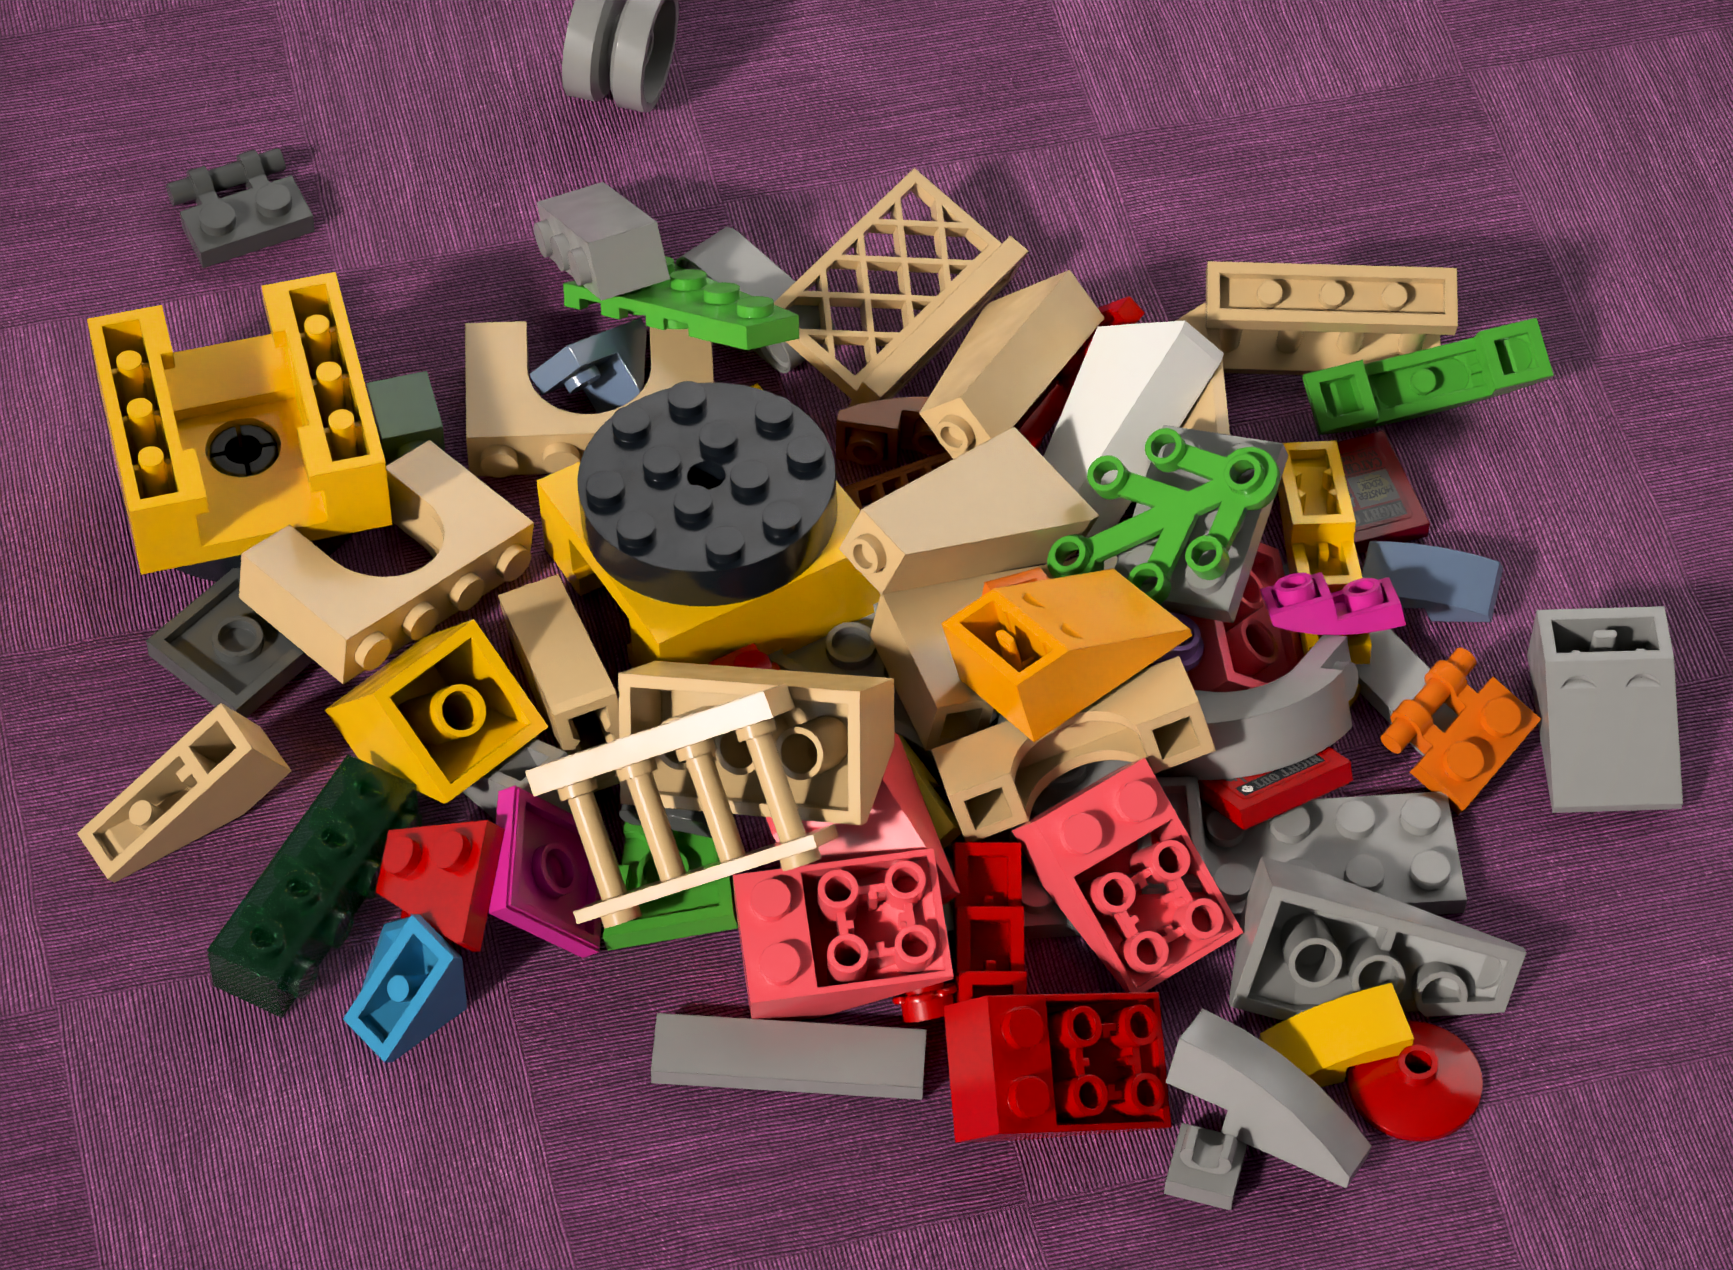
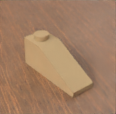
(186, 793)

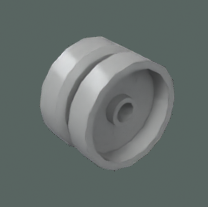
(620, 49)

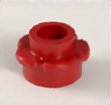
(926, 1002)

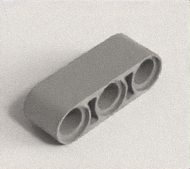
(735, 260)

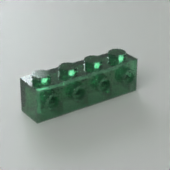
(312, 888)

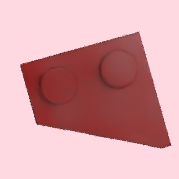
(444, 876)

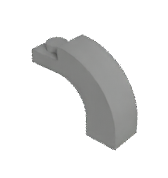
(1280, 720)

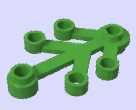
(1172, 511)

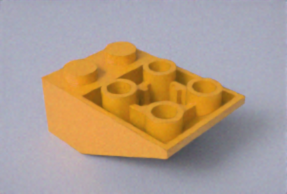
(1058, 645)

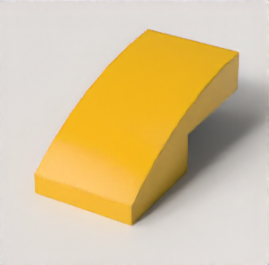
(1343, 1034)

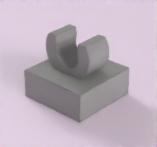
(1205, 1166)

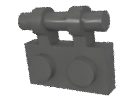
(245, 220)

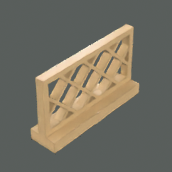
(940, 316)

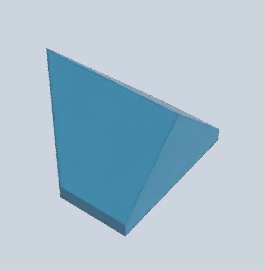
(409, 988)

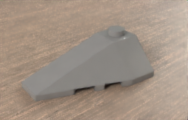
(1328, 938)

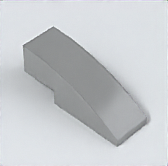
(1267, 1099)

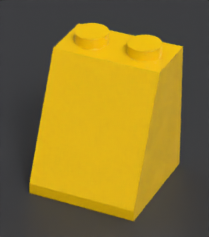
(439, 713)

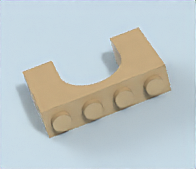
(521, 433)
(358, 619)
(919, 659)

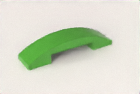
(1428, 380)

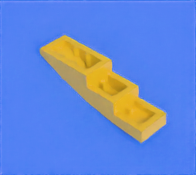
(1320, 526)

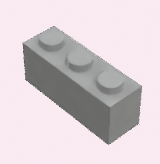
(601, 240)

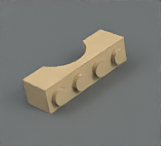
(1001, 771)

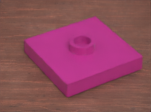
(543, 873)

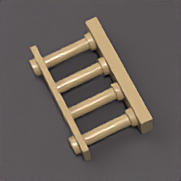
(1325, 314)
(693, 741)

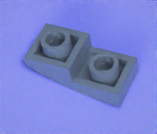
(1439, 579)

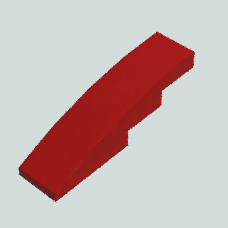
(988, 920)

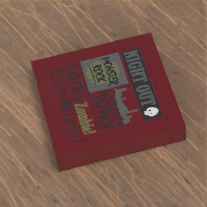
(1380, 493)

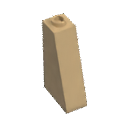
(1009, 361)
(968, 519)
(562, 668)

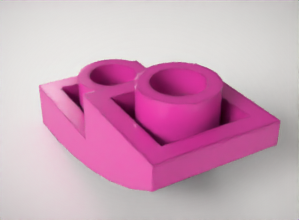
(1307, 606)

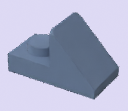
(603, 365)

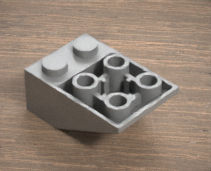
(1606, 708)

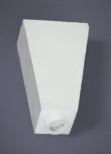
(1123, 393)

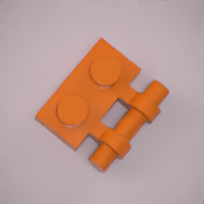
(1476, 741)

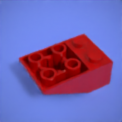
(1056, 1065)

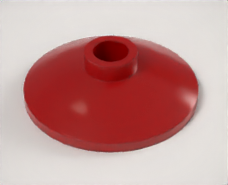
(1419, 1104)

